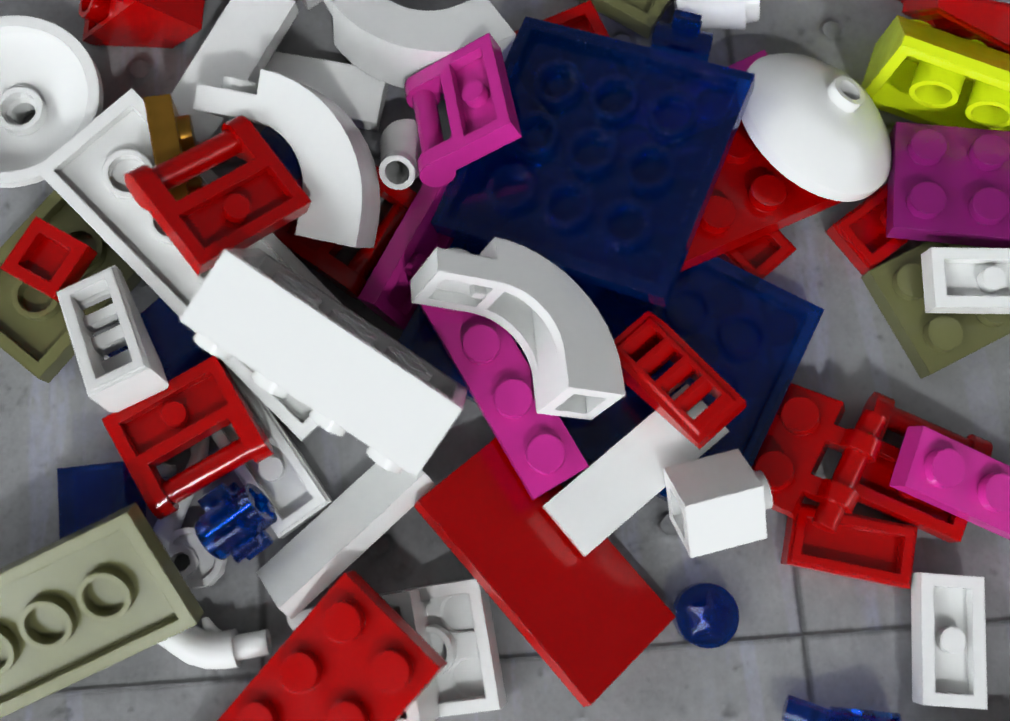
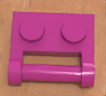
(476, 104)

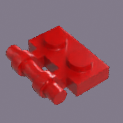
(796, 446)

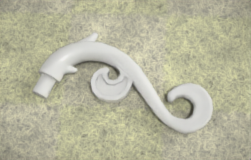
(208, 645)

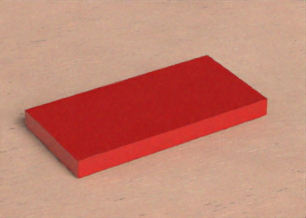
(574, 609)

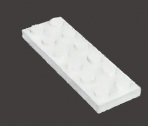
(91, 180)

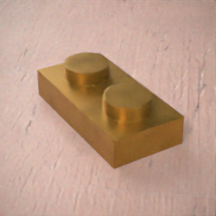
(170, 136)

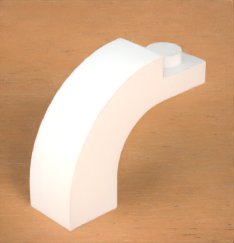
(400, 41)
(328, 145)
(543, 309)

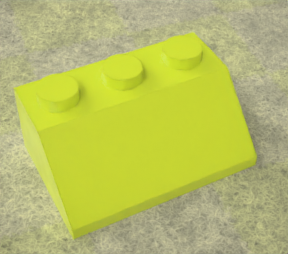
(938, 77)

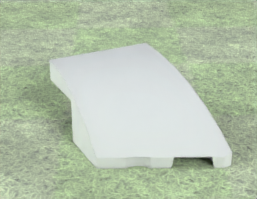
(460, 628)

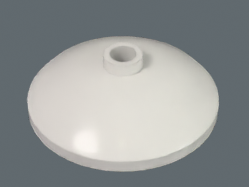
(46, 75)
(817, 127)

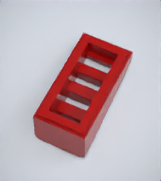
(968, 19)
(650, 345)

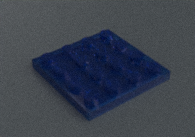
(607, 161)

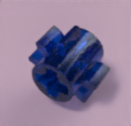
(683, 36)
(235, 521)

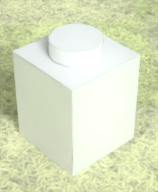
(717, 502)

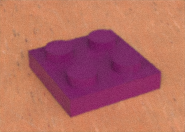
(949, 185)

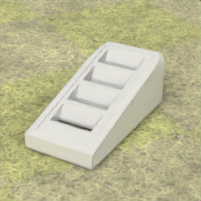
(125, 376)

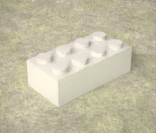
(325, 358)

